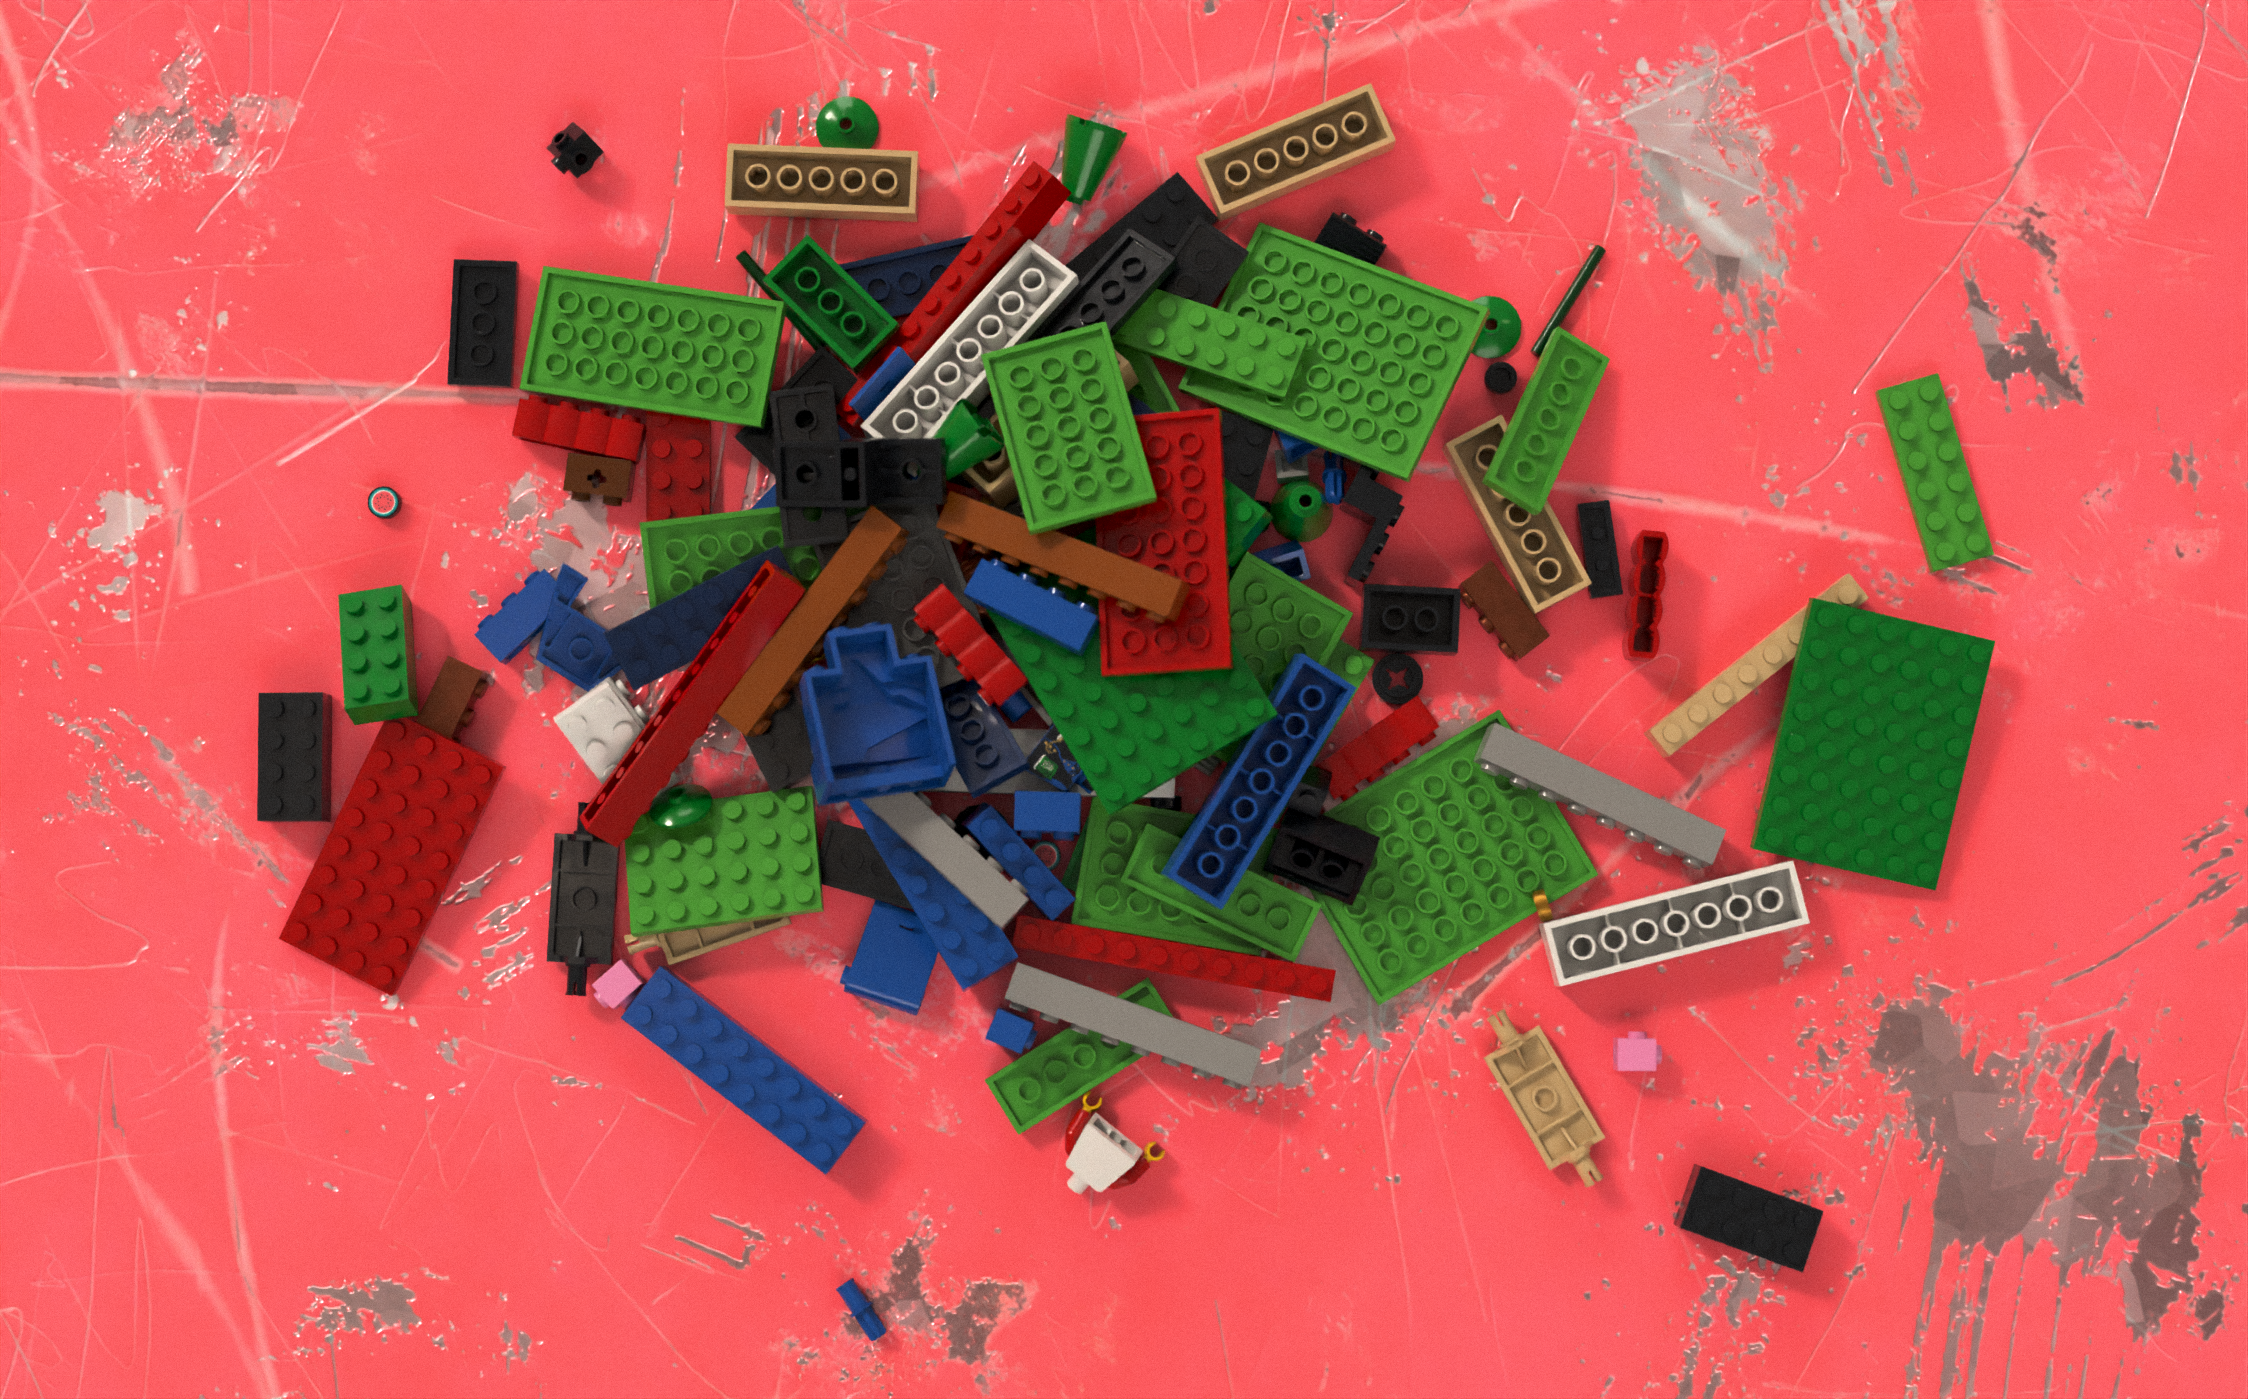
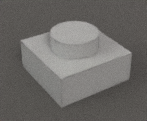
(1291, 472)

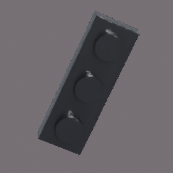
(1599, 549)

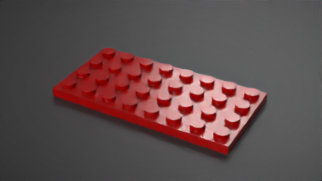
(1179, 537)
(392, 853)

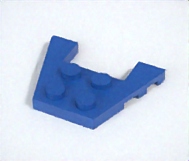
(570, 640)

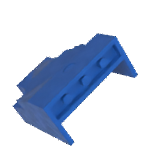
(874, 719)

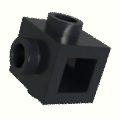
(574, 151)

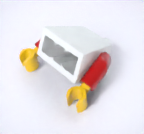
(1102, 1154)

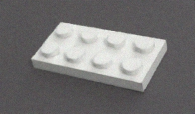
(602, 731)

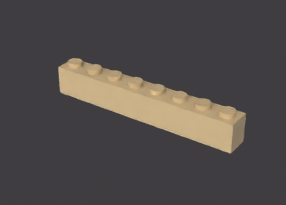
(1743, 674)

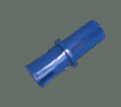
(1334, 477)
(861, 1310)

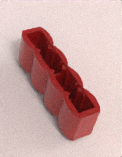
(578, 430)
(1645, 605)
(970, 645)
(1378, 746)

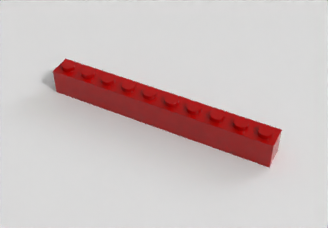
(1013, 222)
(692, 704)
(1174, 958)

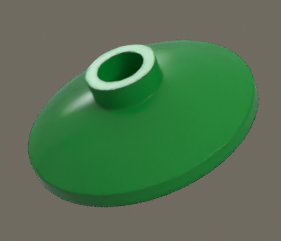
(863, 129)
(1503, 339)
(680, 806)

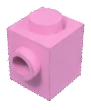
(618, 986)
(1636, 1052)

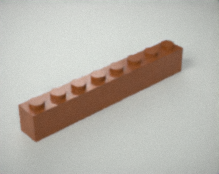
(1063, 556)
(819, 611)

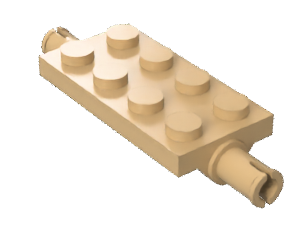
(691, 943)
(1544, 1098)

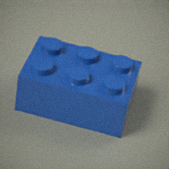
(1047, 814)

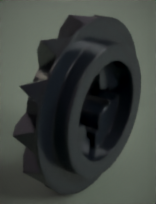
(1396, 663)

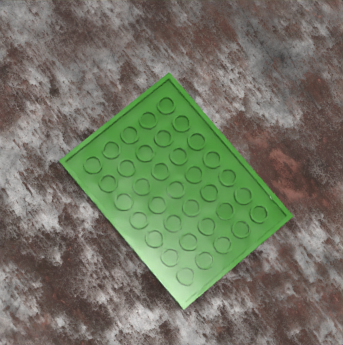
(1375, 354)
(1449, 863)

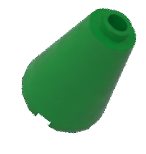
(1087, 156)
(967, 438)
(1301, 522)

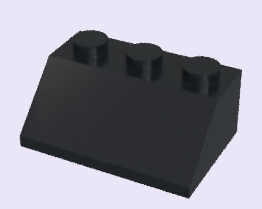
(1322, 854)

